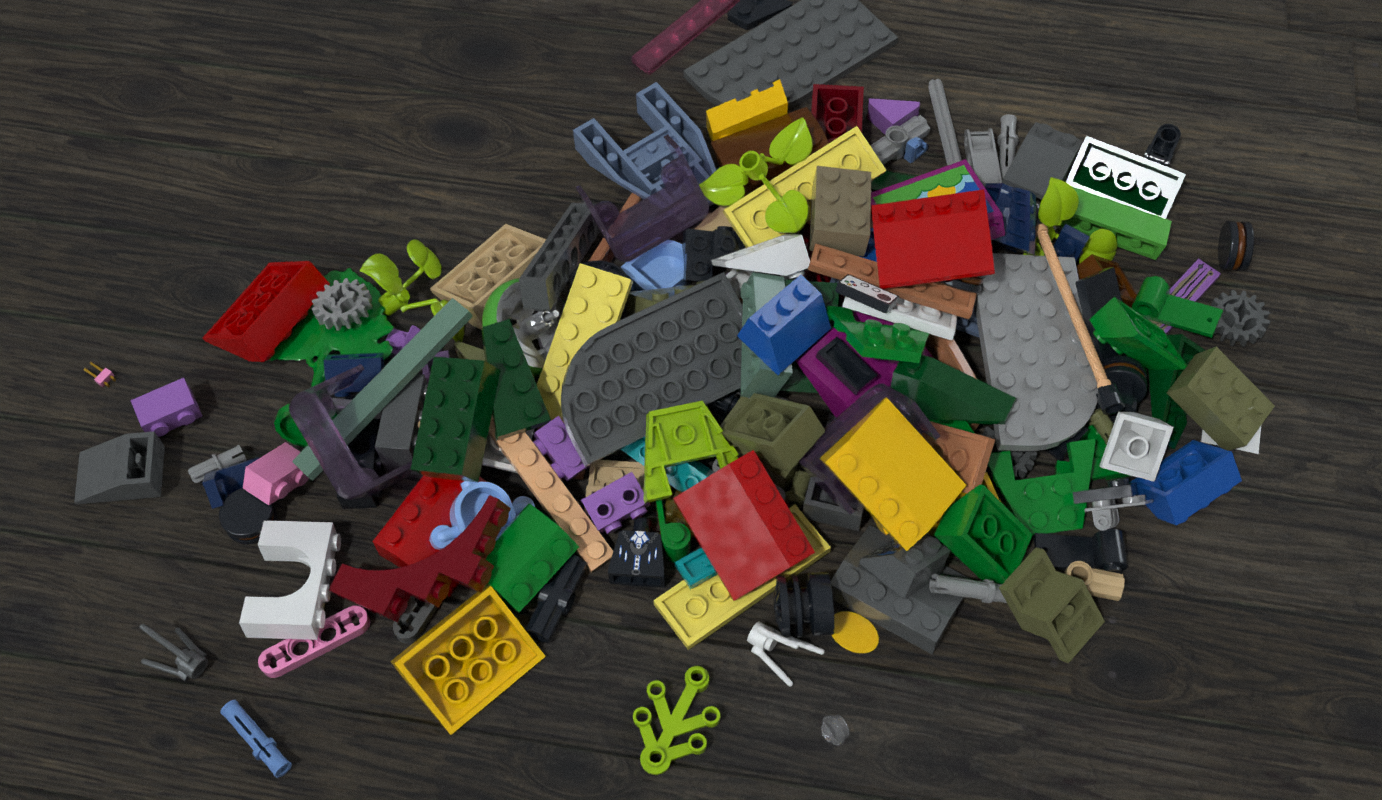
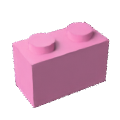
(274, 474)

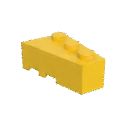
(746, 113)

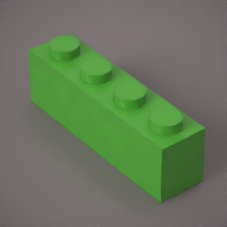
(1133, 228)

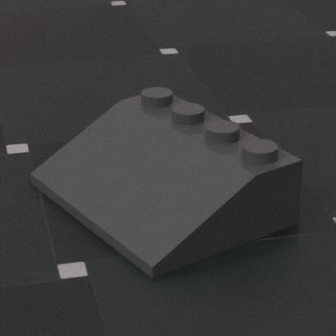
(917, 619)

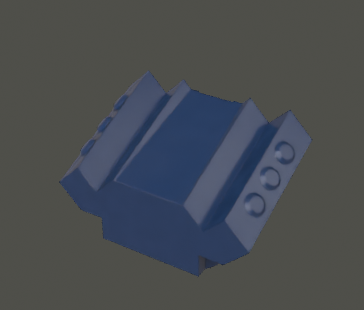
(1019, 217)

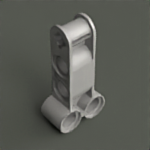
(982, 155)

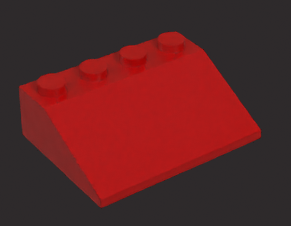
(932, 239)
(267, 310)
(743, 525)
(407, 532)

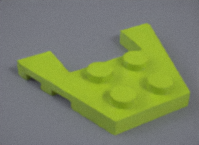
(679, 437)

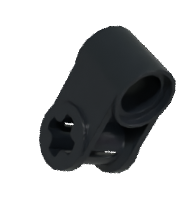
(1163, 145)

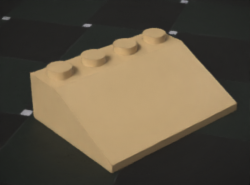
(490, 265)

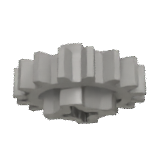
(342, 304)

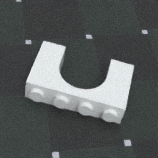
(303, 611)

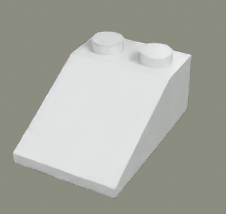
(779, 256)

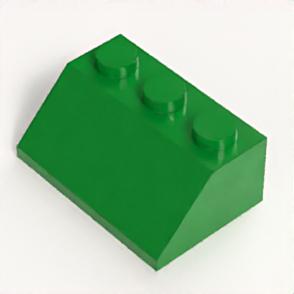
(1135, 336)
(984, 535)
(527, 556)

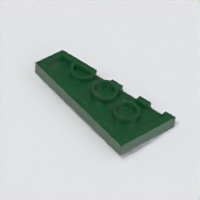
(517, 398)

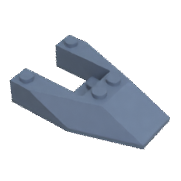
(641, 164)

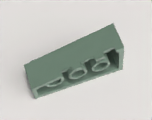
(755, 374)

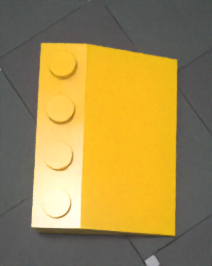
(894, 473)
(468, 659)

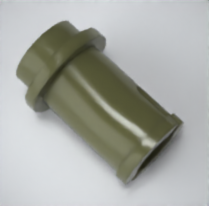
(1102, 424)
(798, 489)

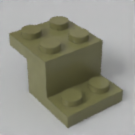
(1052, 605)

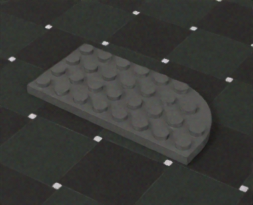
(799, 46)
(650, 362)

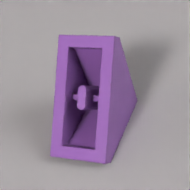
(890, 112)

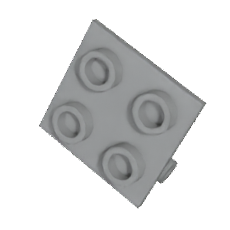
(1106, 511)

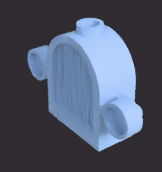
(657, 268)
(468, 505)

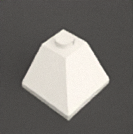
(1136, 445)

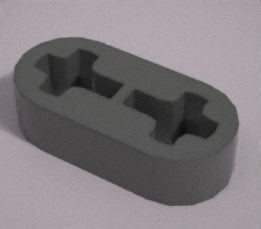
(419, 623)

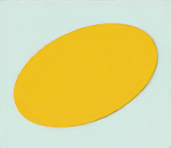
(854, 632)

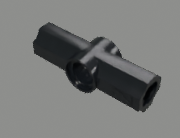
(556, 599)

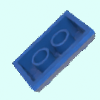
(787, 325)
(1189, 481)

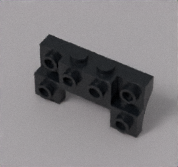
(703, 246)

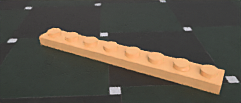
(554, 497)

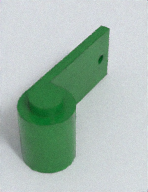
(1158, 305)
(674, 537)

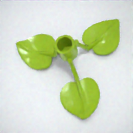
(1061, 204)
(789, 211)
(386, 275)

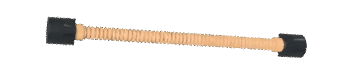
(1108, 394)

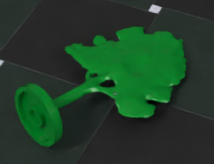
(313, 339)

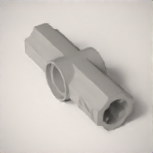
(894, 142)

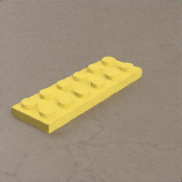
(845, 152)
(592, 305)
(708, 606)

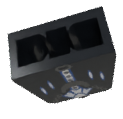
(638, 557)

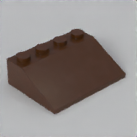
(759, 138)

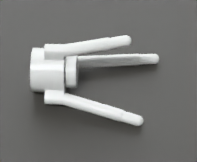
(766, 638)

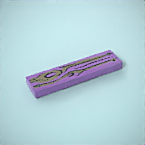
(1192, 285)

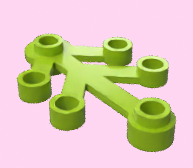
(673, 724)

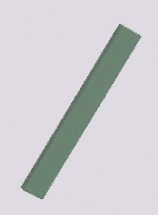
(391, 379)

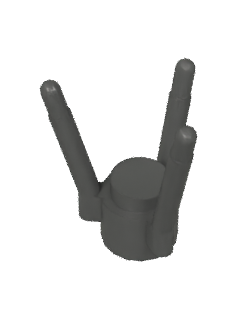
(190, 662)

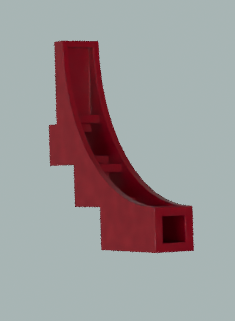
(429, 579)

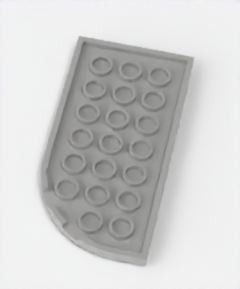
(1034, 352)

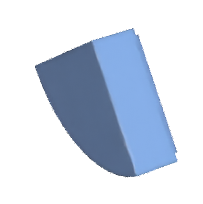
(914, 149)

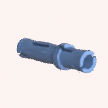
(257, 740)

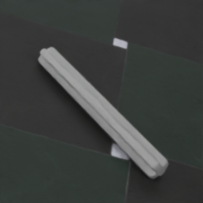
(944, 122)

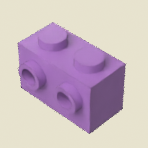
(167, 408)
(556, 443)
(616, 503)

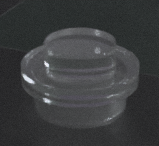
(834, 729)

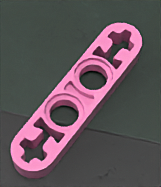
(316, 647)

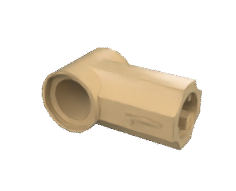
(1098, 582)

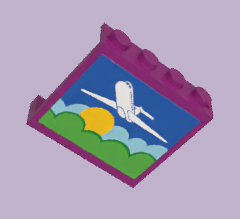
(943, 181)

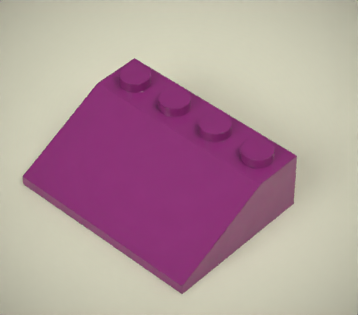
(828, 386)

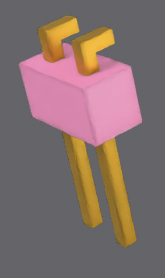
(103, 378)

